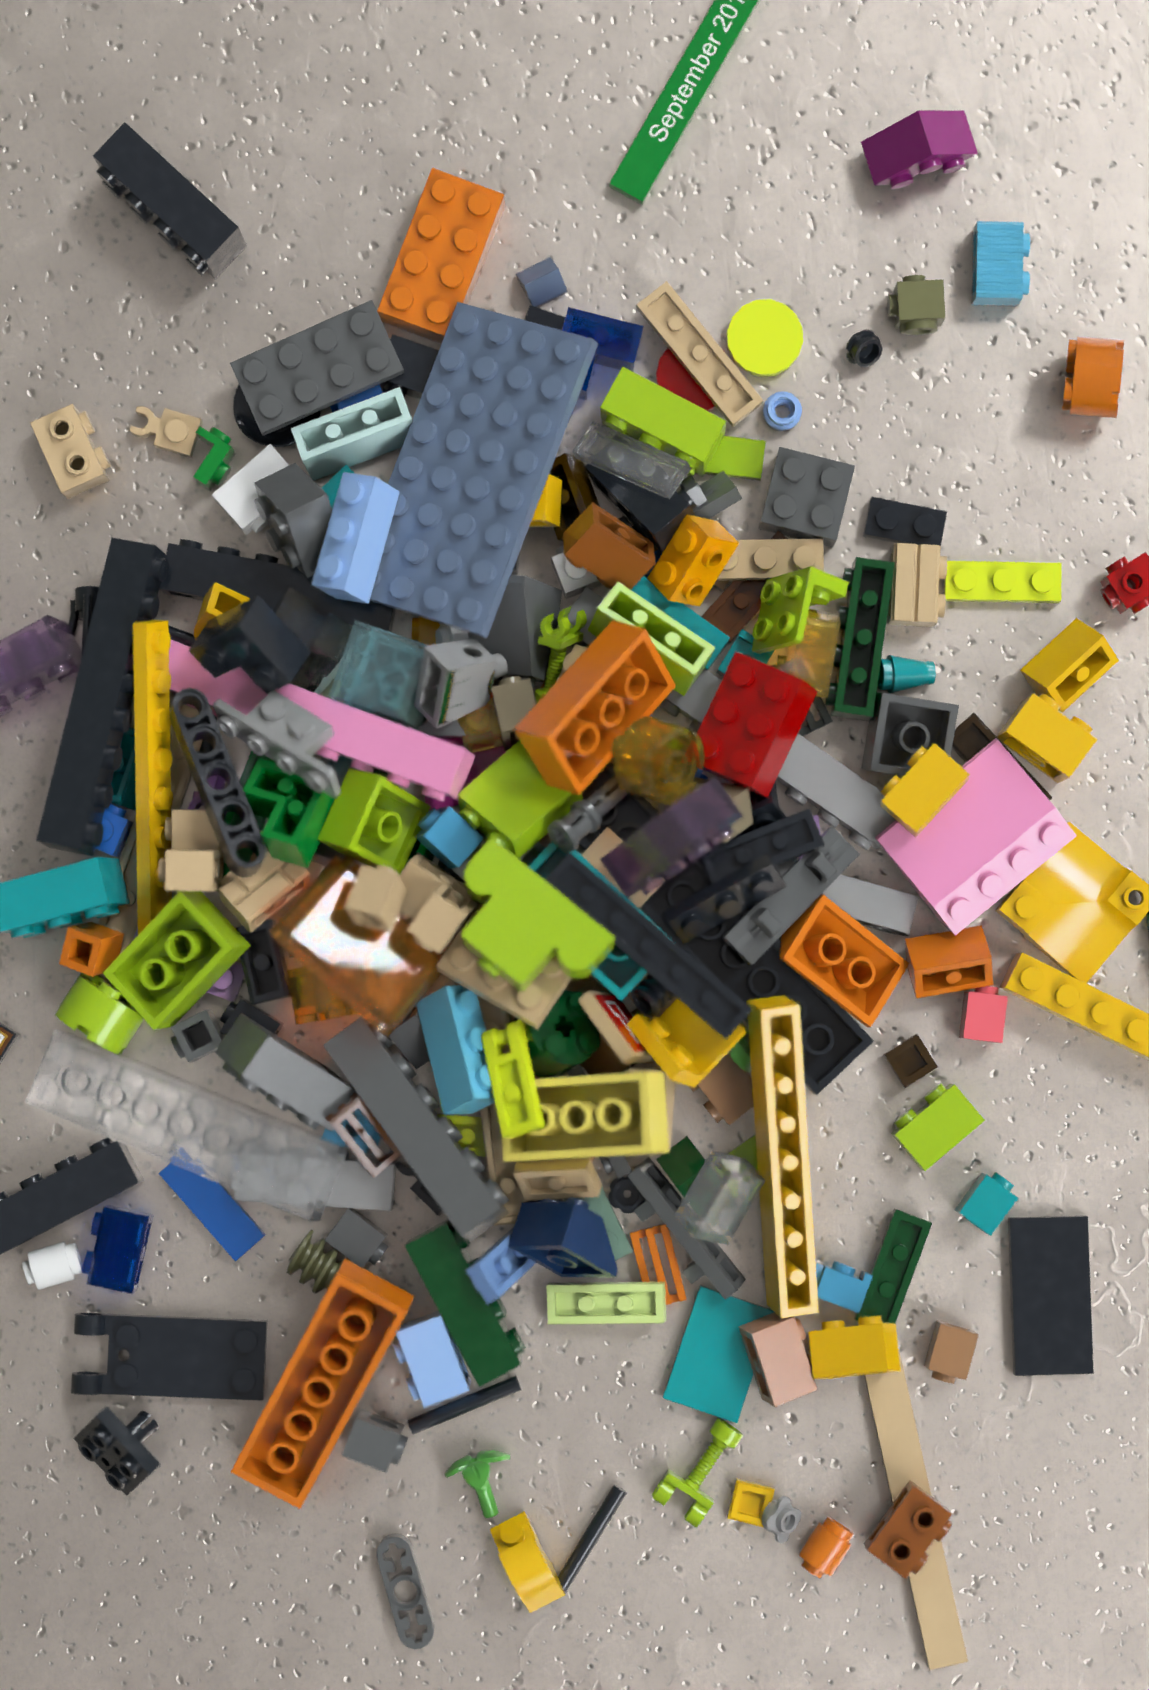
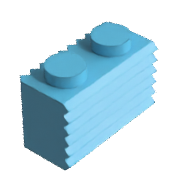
(999, 263)

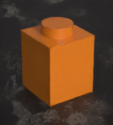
(90, 948)

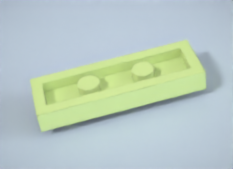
(606, 1303)

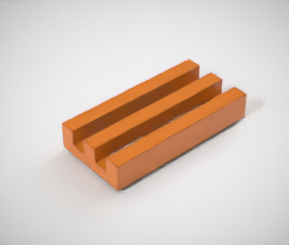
(649, 1233)

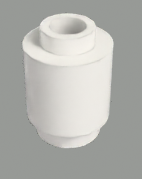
(52, 1265)

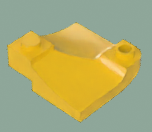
(1077, 906)

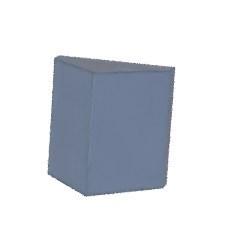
(542, 282)

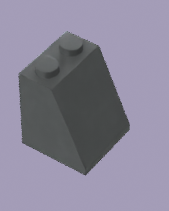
(518, 628)

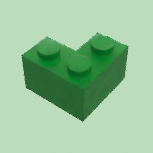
(293, 812)

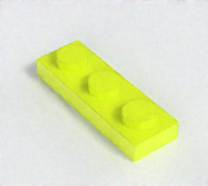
(1003, 582)

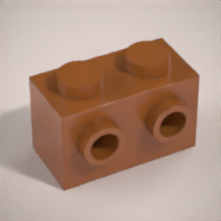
(608, 548)
(909, 1530)

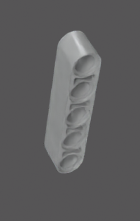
(869, 903)

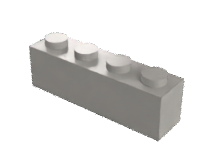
(356, 1187)

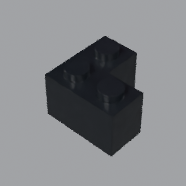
(255, 641)

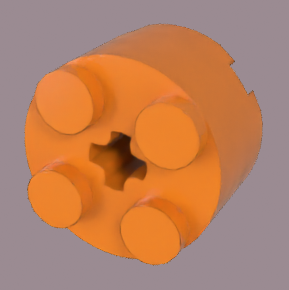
(1096, 377)

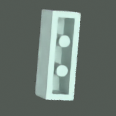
(353, 434)

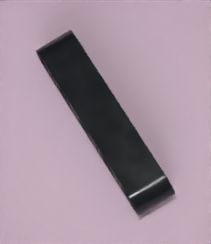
(217, 764)

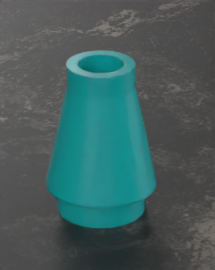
(904, 673)

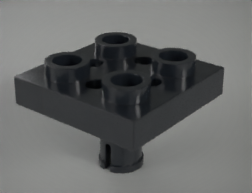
(119, 1448)

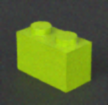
(937, 1125)

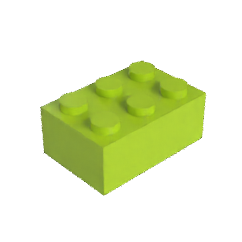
(662, 420)
(176, 959)

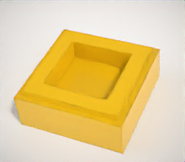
(749, 1501)

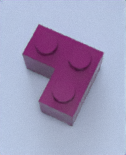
(919, 145)

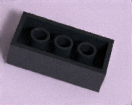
(170, 201)

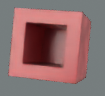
(983, 1015)

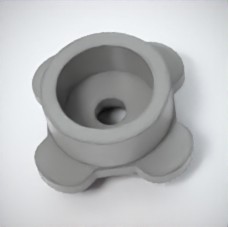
(781, 1518)

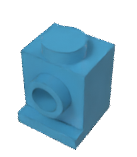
(840, 1285)

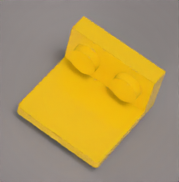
(683, 1042)

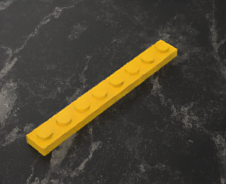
(152, 762)

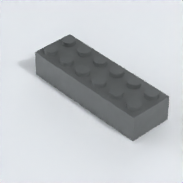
(417, 1130)

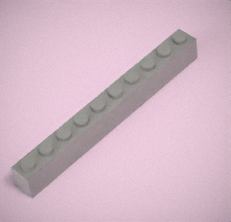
(807, 771)

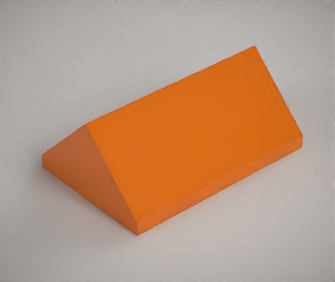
(842, 959)

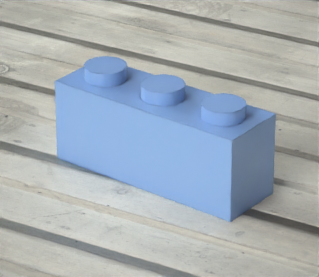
(355, 537)

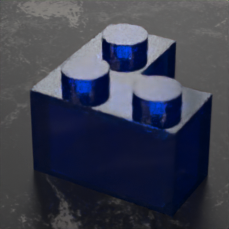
(616, 341)

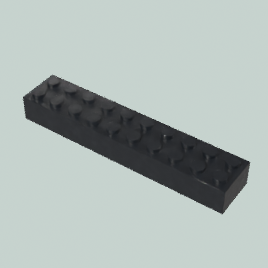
(827, 1031)

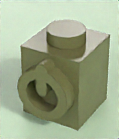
(917, 305)

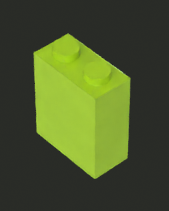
(513, 802)

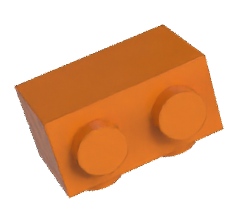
(949, 962)

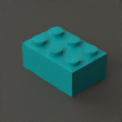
(62, 897)

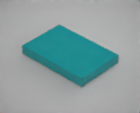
(712, 1361)

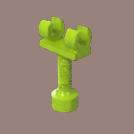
(558, 640)
(723, 1436)

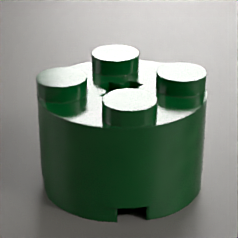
(562, 1039)

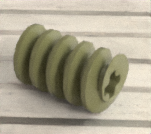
(314, 1263)

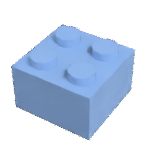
(432, 1358)

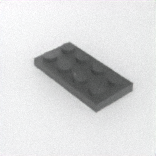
(317, 367)

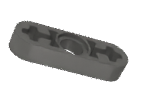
(423, 1616)

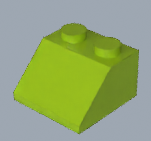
(373, 821)

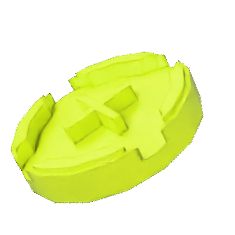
(764, 337)

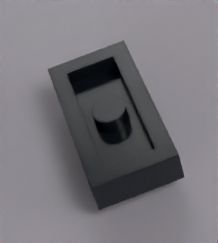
(904, 522)

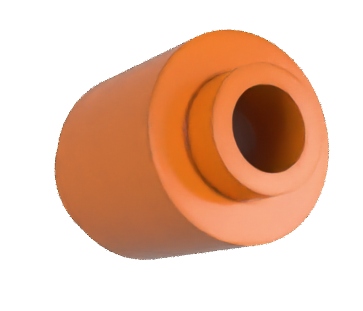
(826, 1547)

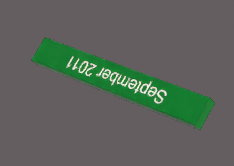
(681, 97)

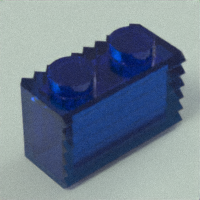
(118, 1248)

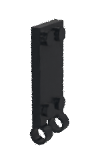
(176, 1356)

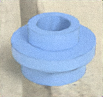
(782, 399)

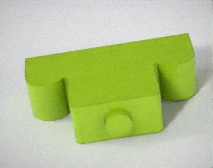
(527, 922)

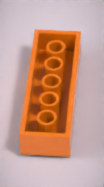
(322, 1383)

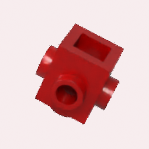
(1115, 588)

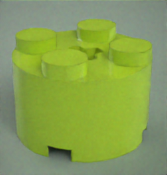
(100, 1013)

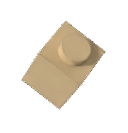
(376, 898)

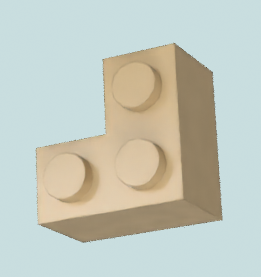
(195, 854)
(435, 903)

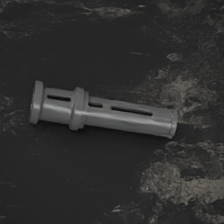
(585, 816)

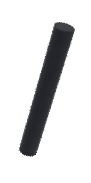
(464, 1405)
(591, 1536)

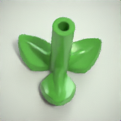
(476, 1474)

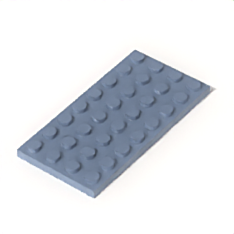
(477, 464)

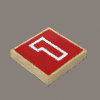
(610, 1019)

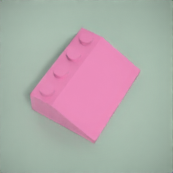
(980, 840)

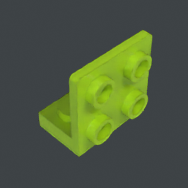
(787, 604)

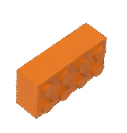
(441, 254)
(592, 704)

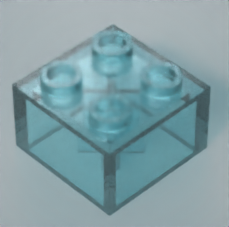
(379, 672)

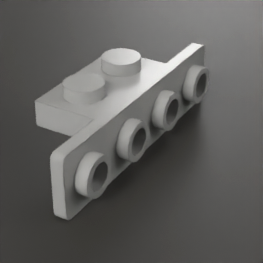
(285, 735)

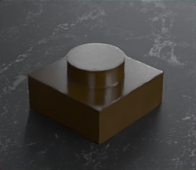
(910, 1060)

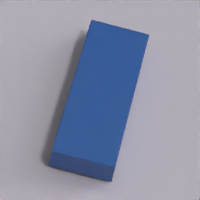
(215, 1210)

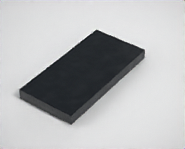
(1050, 1295)

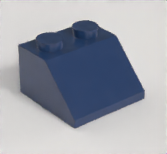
(564, 1238)

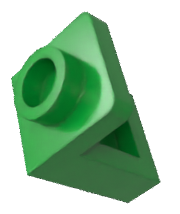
(215, 465)

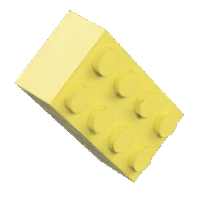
(596, 1118)

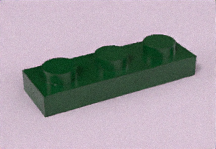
(894, 1266)

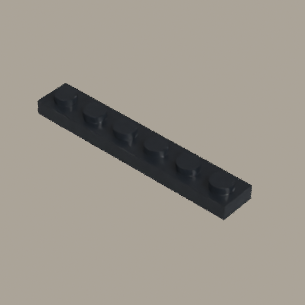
(650, 947)

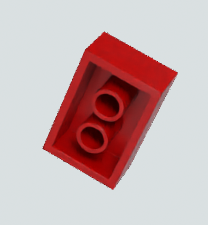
(753, 723)

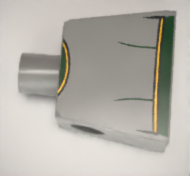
(456, 680)

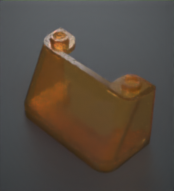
(367, 968)

